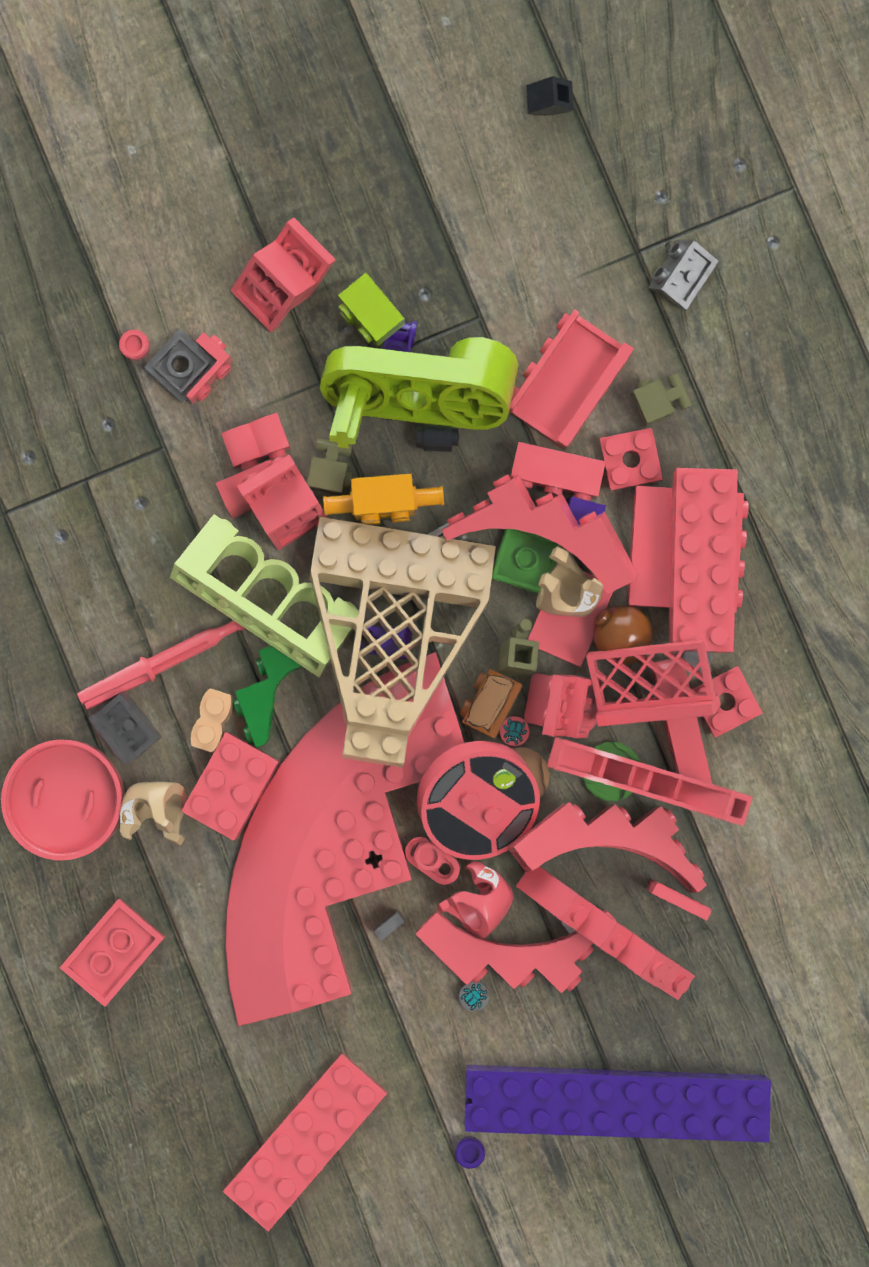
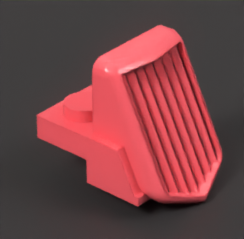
(561, 705)

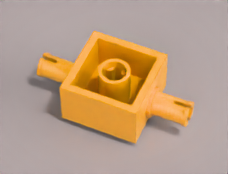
(383, 499)

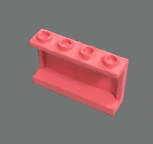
(568, 379)

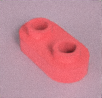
(435, 875)

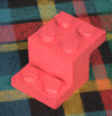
(282, 274)
(282, 501)

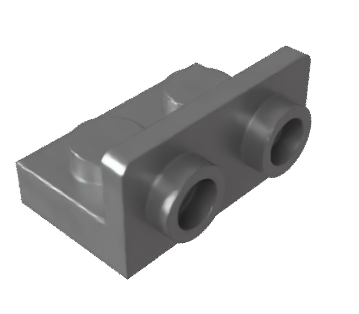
(683, 272)

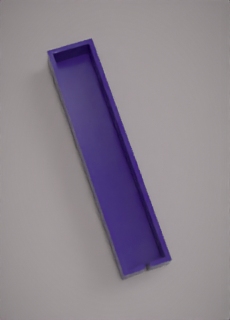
(617, 1103)

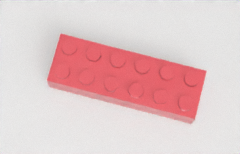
(703, 558)

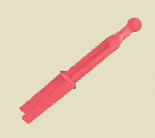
(147, 668)

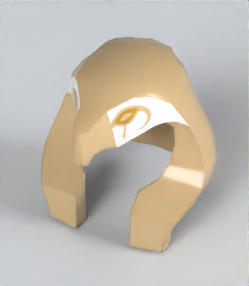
(568, 588)
(156, 801)

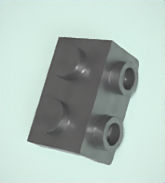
(125, 728)

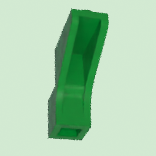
(258, 700)

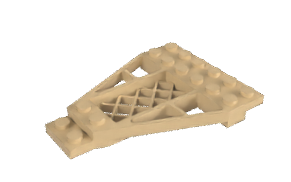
(400, 565)

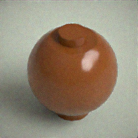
(622, 628)

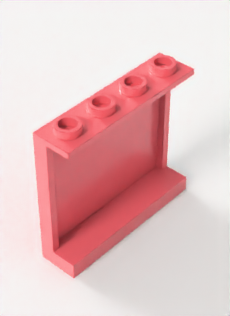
(652, 547)

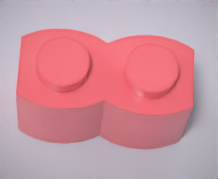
(256, 441)

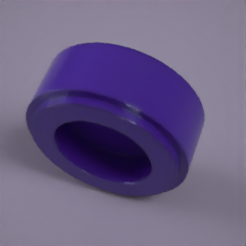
(470, 1152)

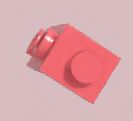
(215, 348)

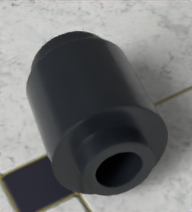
(436, 437)

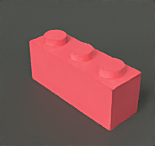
(558, 471)

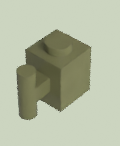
(655, 402)
(329, 474)
(517, 654)

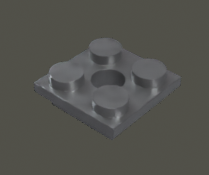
(162, 365)

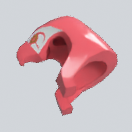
(485, 911)

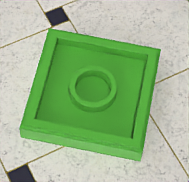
(523, 559)

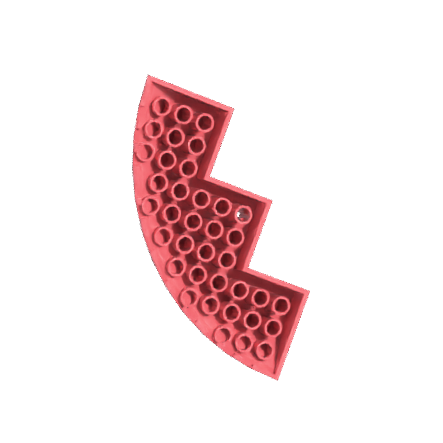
(311, 851)

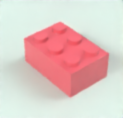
(230, 786)

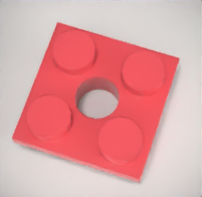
(638, 442)
(744, 706)

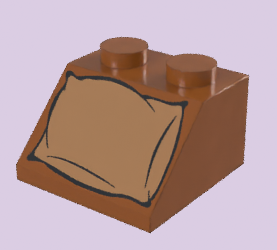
(491, 703)

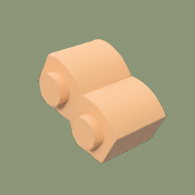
(215, 711)

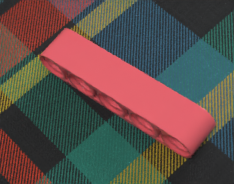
(683, 733)

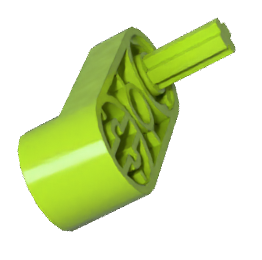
(459, 391)

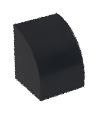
(550, 96)

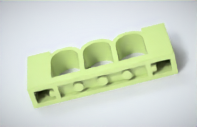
(220, 540)

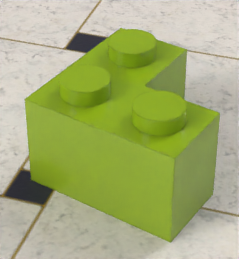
(369, 310)

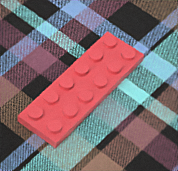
(305, 1142)

